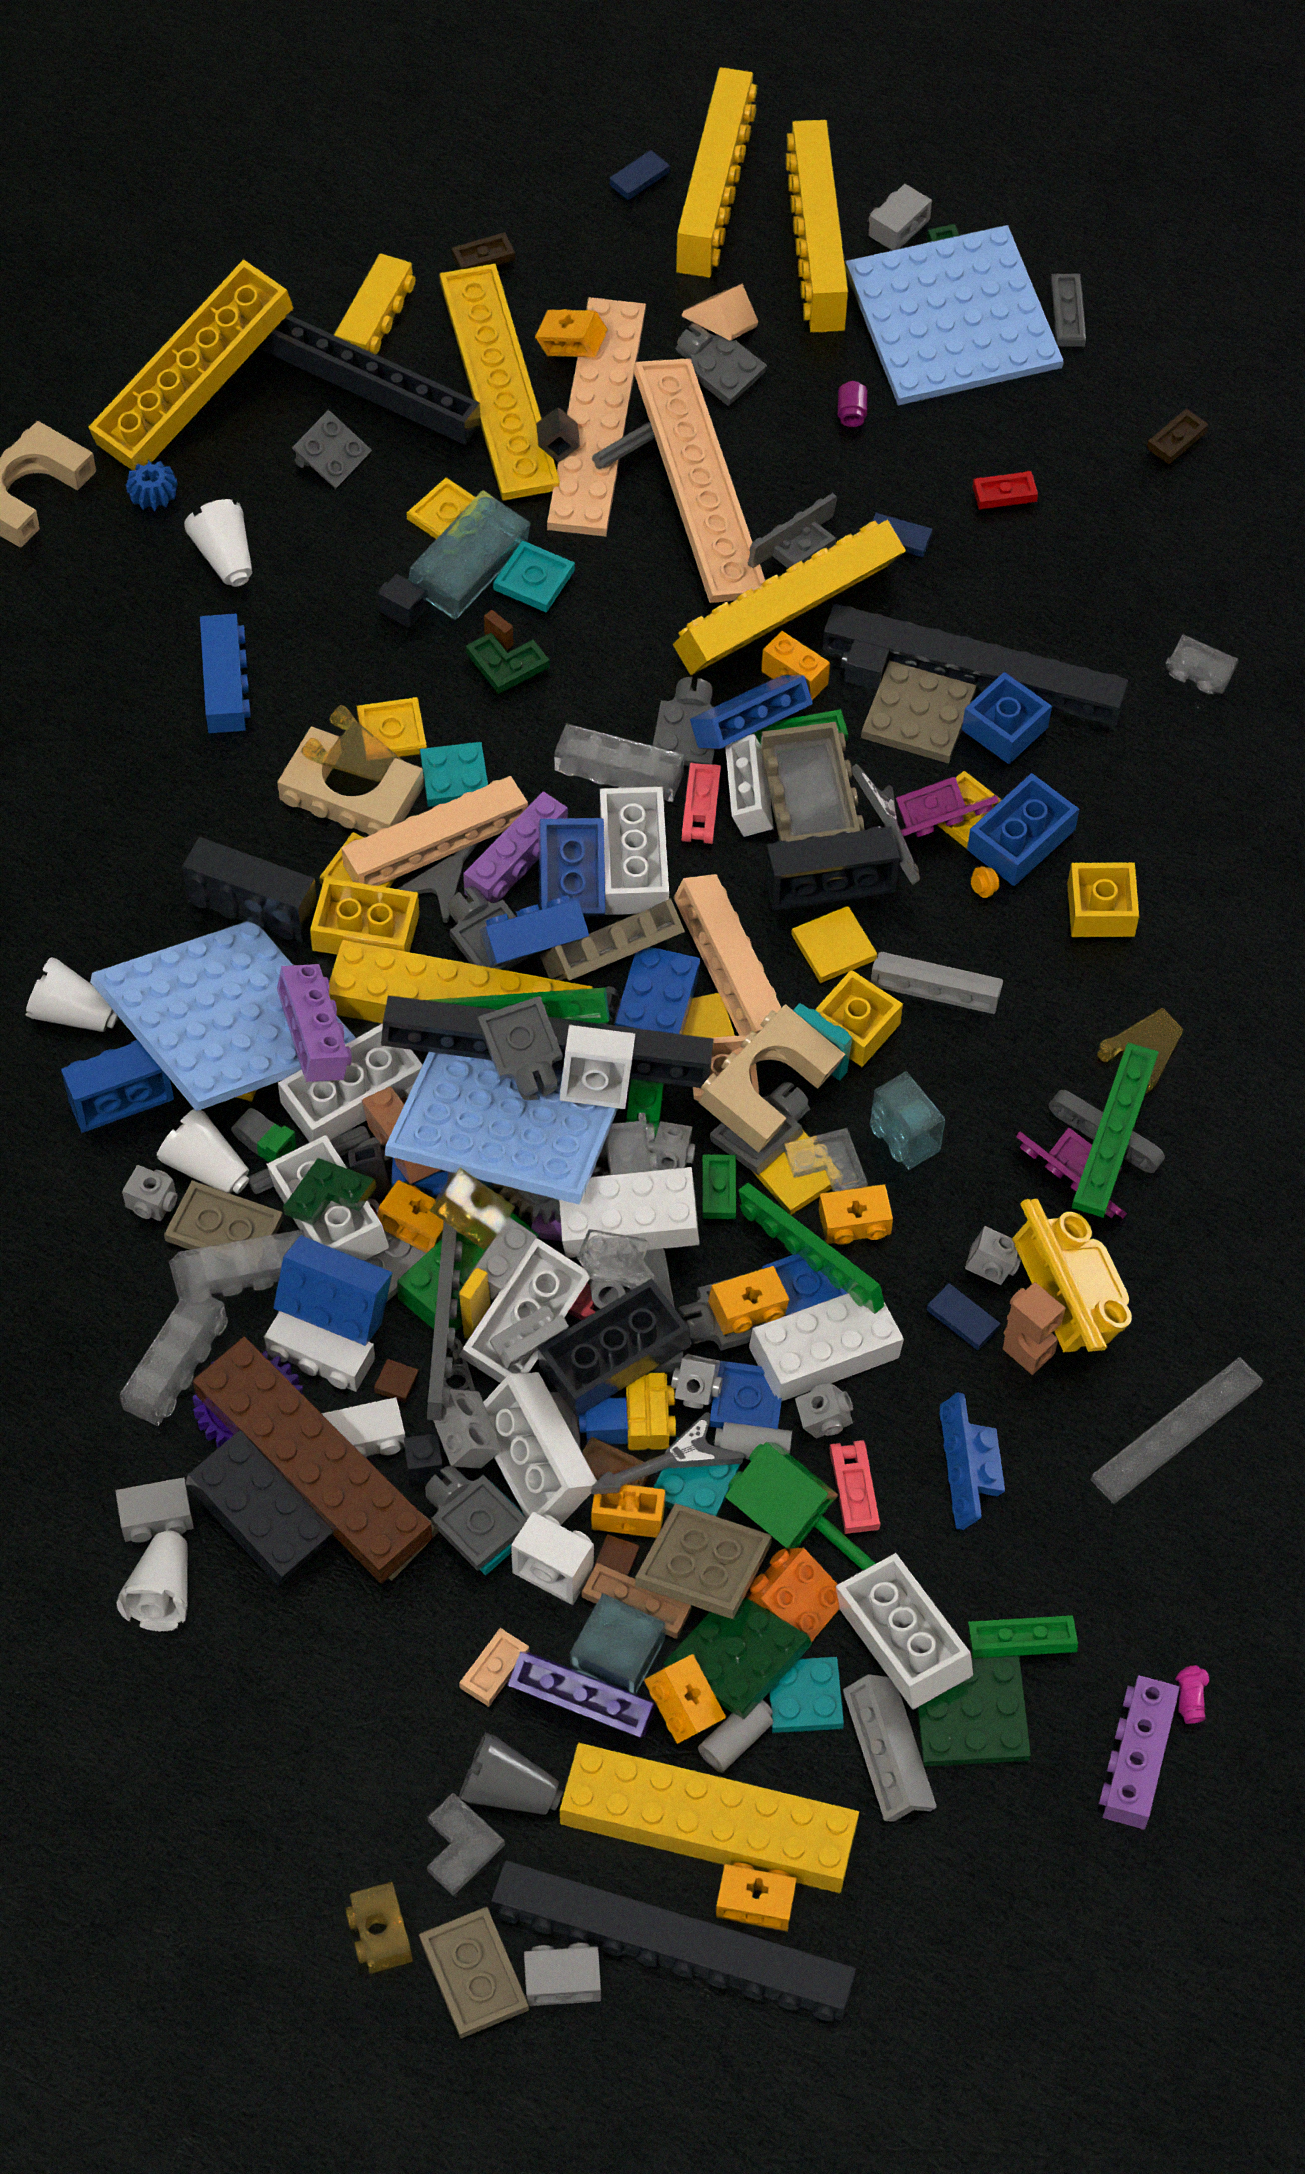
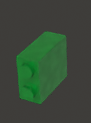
(780, 1494)

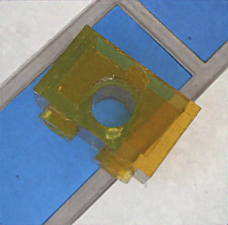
(472, 1208)
(379, 1906)

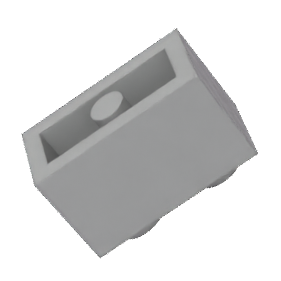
(899, 217)
(504, 1255)
(154, 1509)
(562, 1975)

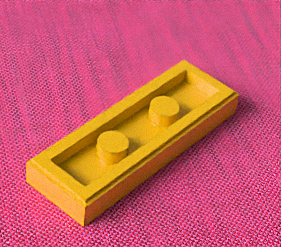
(474, 1301)

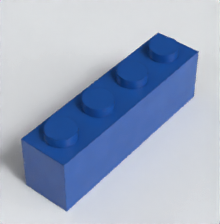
(223, 673)
(751, 711)

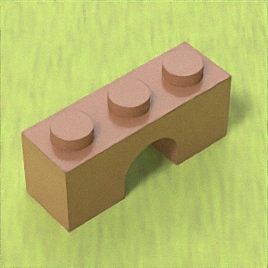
(381, 1115)
(1030, 1327)

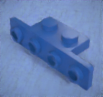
(971, 1461)

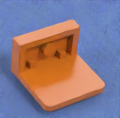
(796, 1591)

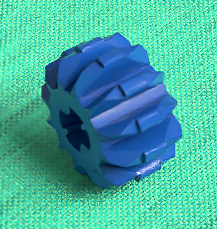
(151, 485)

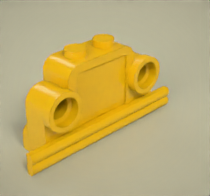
(1076, 1274)

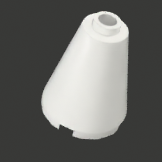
(222, 540)
(69, 1000)
(204, 1154)
(158, 1584)

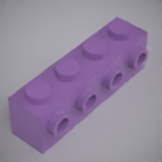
(513, 850)
(313, 1023)
(1140, 1752)

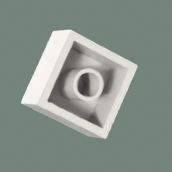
(597, 1067)
(553, 1557)

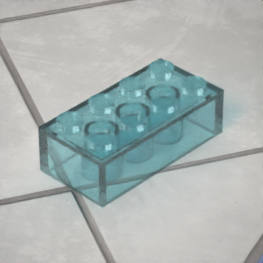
(469, 554)

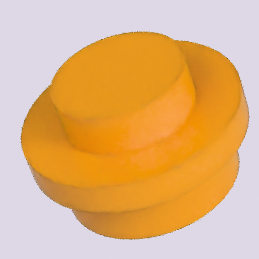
(984, 881)

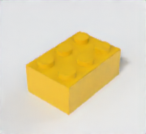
(363, 916)

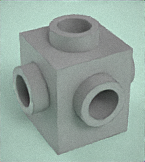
(673, 1146)
(149, 1193)
(993, 1256)
(702, 1370)
(824, 1410)

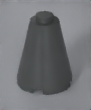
(508, 1780)

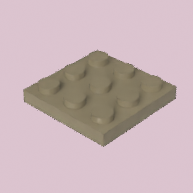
(918, 711)
(703, 1561)

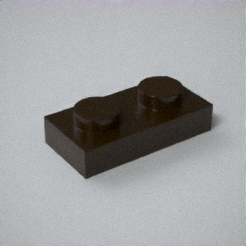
(484, 252)
(1177, 436)

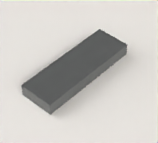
(1068, 310)

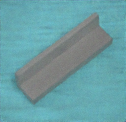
(936, 982)
(889, 1747)

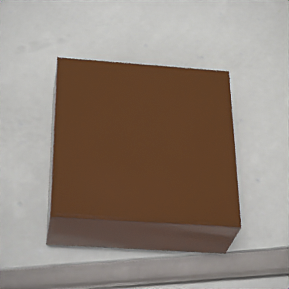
(499, 628)
(396, 1380)
(618, 1554)

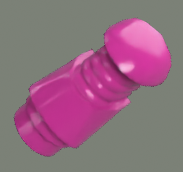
(1191, 1696)

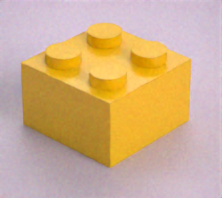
(1103, 900)
(863, 1012)

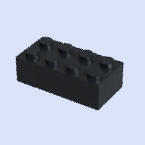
(831, 868)
(250, 889)
(614, 1347)
(259, 1507)

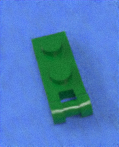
(647, 1099)

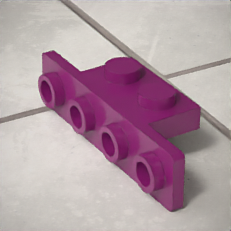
(937, 804)
(1067, 1158)

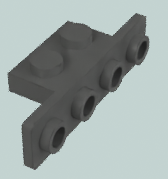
(798, 537)

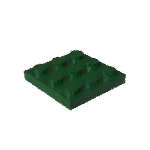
(743, 1654)
(977, 1718)

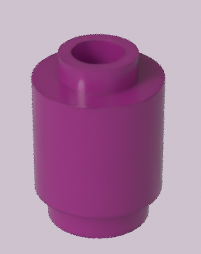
(852, 403)

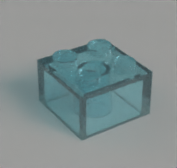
(907, 1121)
(618, 1644)

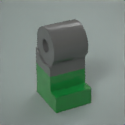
(263, 1135)

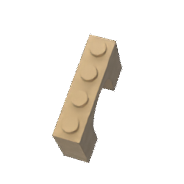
(38, 451)
(383, 807)
(783, 1039)

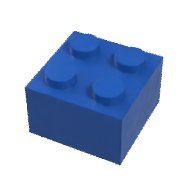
(1006, 717)

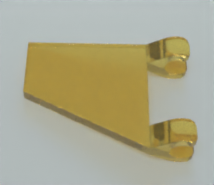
(354, 752)
(1154, 1032)

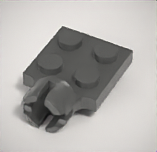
(720, 364)
(674, 726)
(470, 918)
(523, 1046)
(791, 1105)
(704, 1325)
(473, 1515)

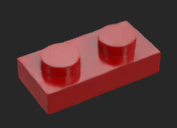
(1005, 490)

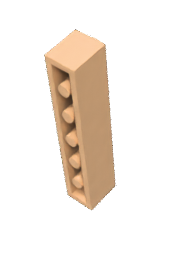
(434, 833)
(726, 952)

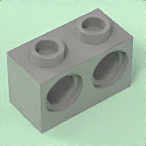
(467, 1430)

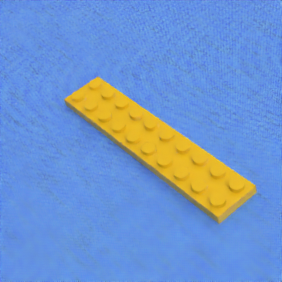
(498, 381)

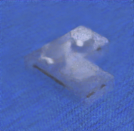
(831, 1153)
(470, 1847)

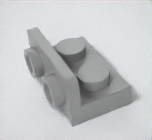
(527, 1335)

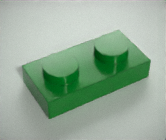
(719, 1186)

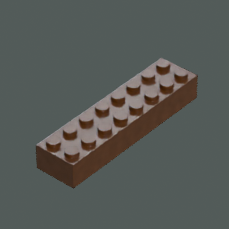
(315, 1459)

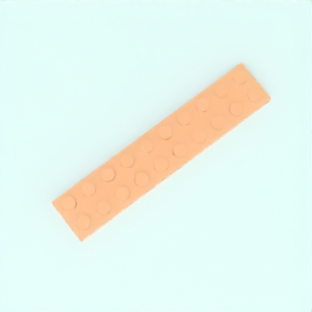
(600, 408)
(698, 477)

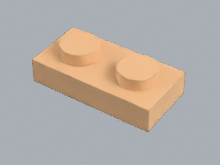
(493, 1667)

